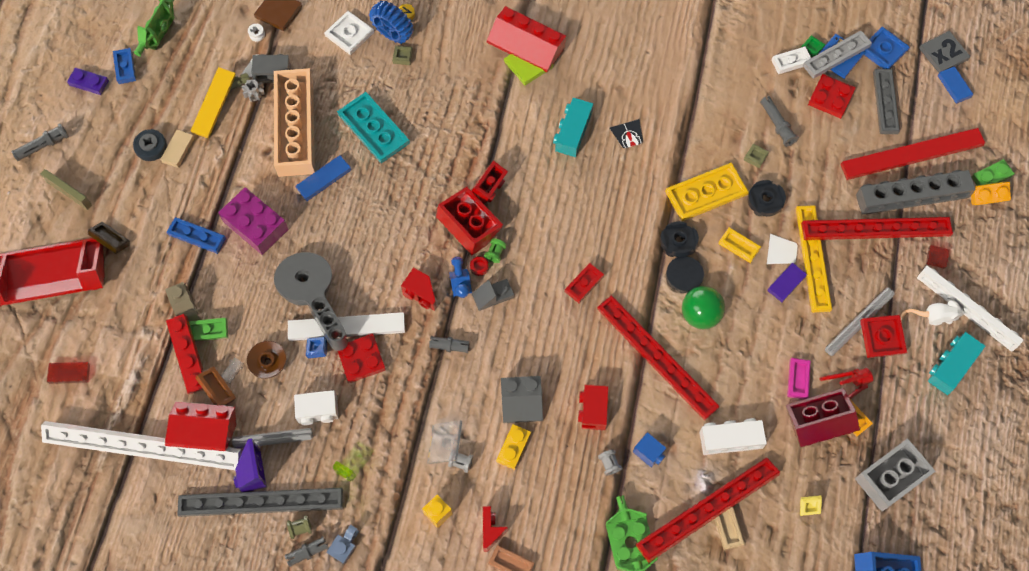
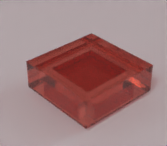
(937, 256)

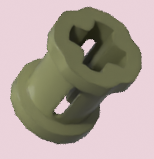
(299, 527)

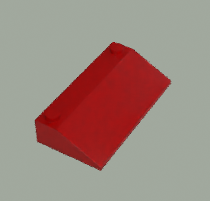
(51, 271)

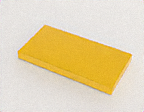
(706, 191)

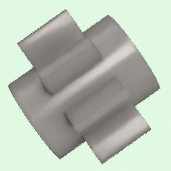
(253, 90)

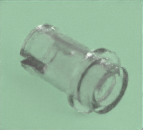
(232, 369)

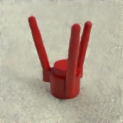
(859, 378)

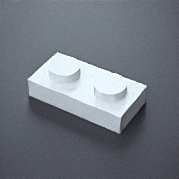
(790, 60)

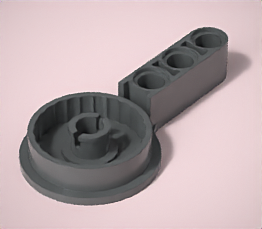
(312, 292)

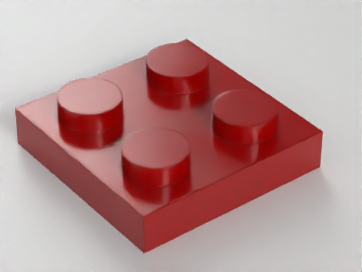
(831, 96)
(883, 336)
(361, 358)

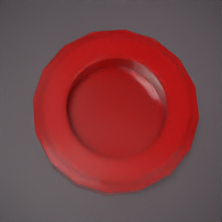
(479, 266)

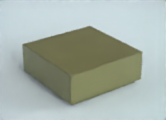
(402, 55)
(756, 156)

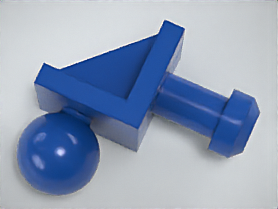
(460, 279)

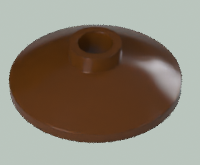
(262, 352)

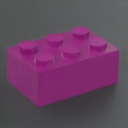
(253, 221)

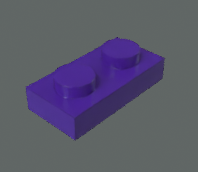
(88, 81)

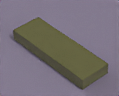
(66, 189)

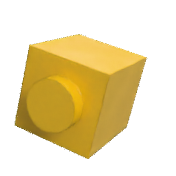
(437, 511)

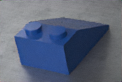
(886, 562)

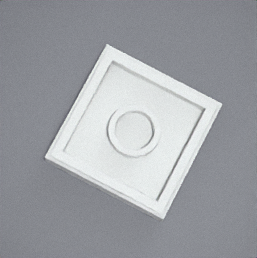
(349, 32)

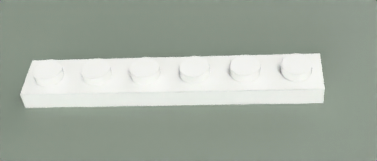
(972, 310)

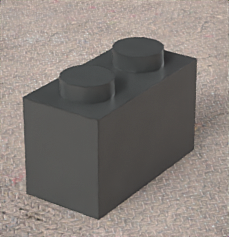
(265, 65)

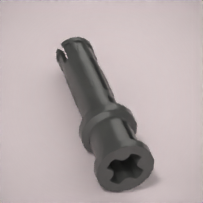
(783, 127)
(47, 138)

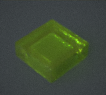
(344, 471)

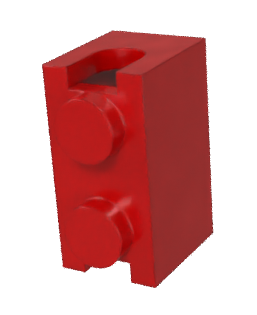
(594, 407)

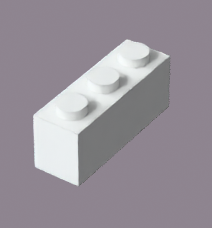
(732, 436)

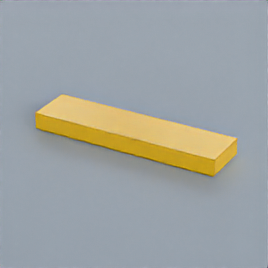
(213, 102)

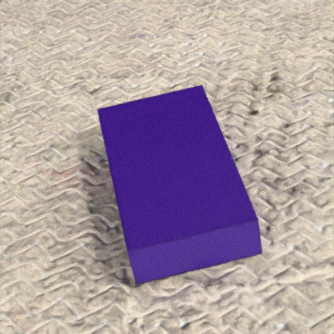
(787, 282)

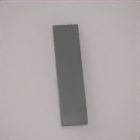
(886, 101)

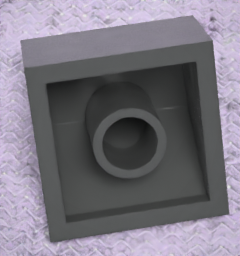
(521, 399)

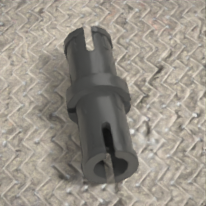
(449, 344)
(306, 551)

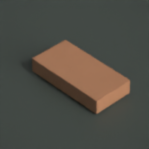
(509, 561)

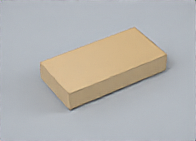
(177, 148)
(729, 530)

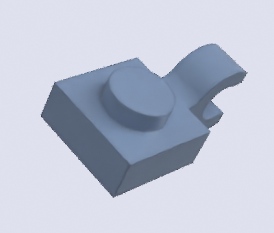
(342, 546)

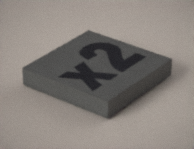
(944, 52)

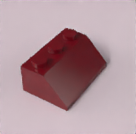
(823, 417)

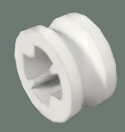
(256, 37)

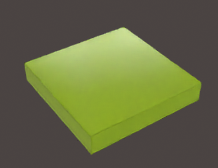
(523, 70)

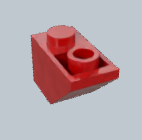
(419, 287)

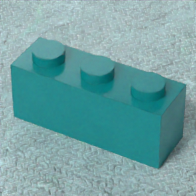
(573, 127)
(955, 363)

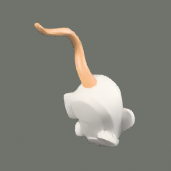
(939, 313)

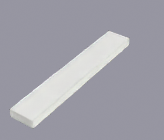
(353, 326)

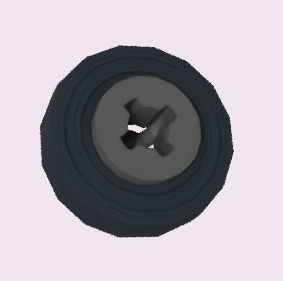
(152, 151)

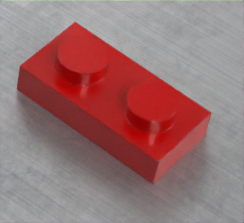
(584, 283)

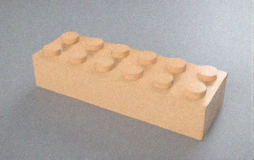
(294, 122)

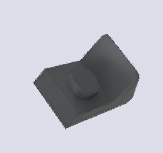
(492, 294)

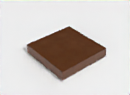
(278, 12)

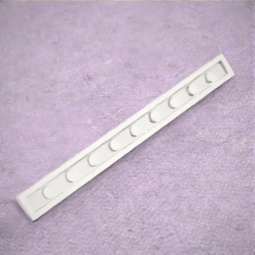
(135, 445)

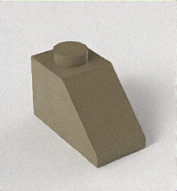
(182, 301)

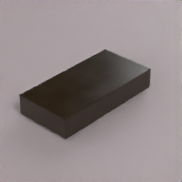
(108, 237)

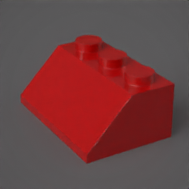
(468, 220)
(200, 426)

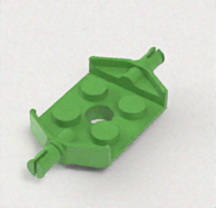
(155, 27)
(621, 526)

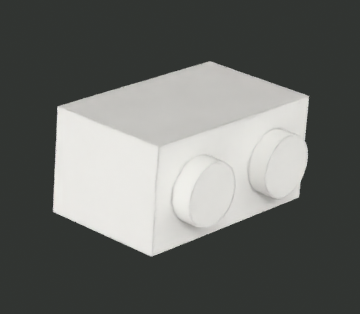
(316, 407)

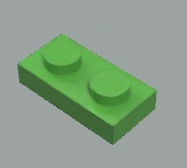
(993, 174)
(209, 329)

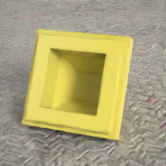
(810, 505)

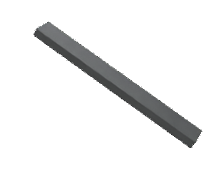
(260, 502)

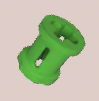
(495, 250)

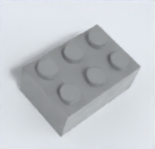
(894, 475)

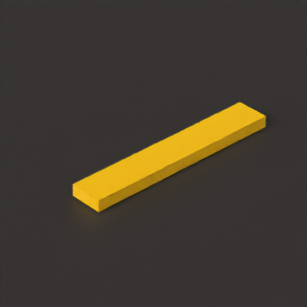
(814, 264)

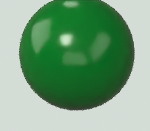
(703, 307)

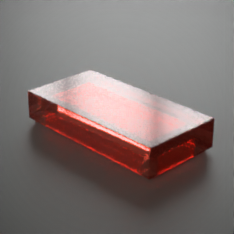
(68, 372)

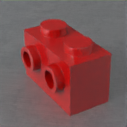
(489, 181)

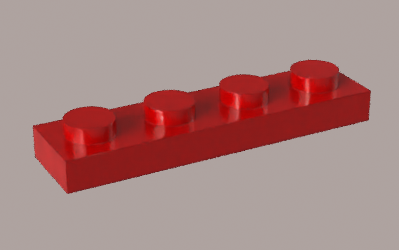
(185, 352)

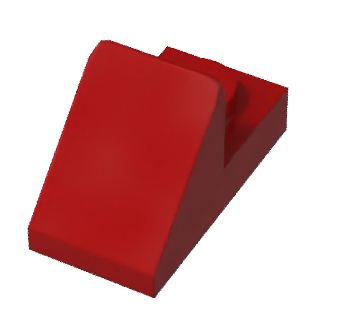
(491, 534)

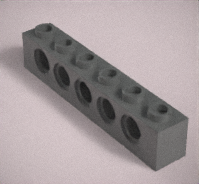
(960, 180)

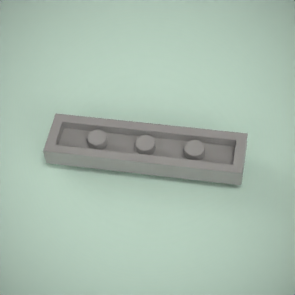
(837, 54)

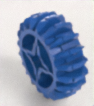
(391, 21)

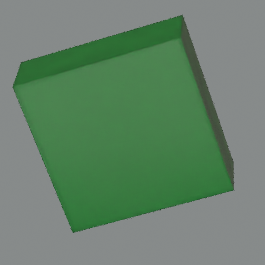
(813, 46)

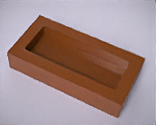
(215, 387)

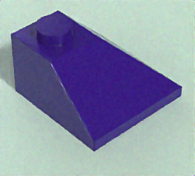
(250, 469)

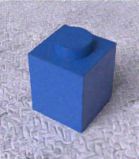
(650, 450)

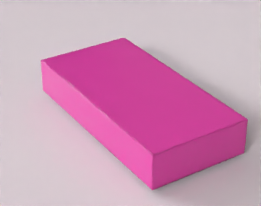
(798, 378)

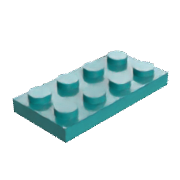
(373, 127)

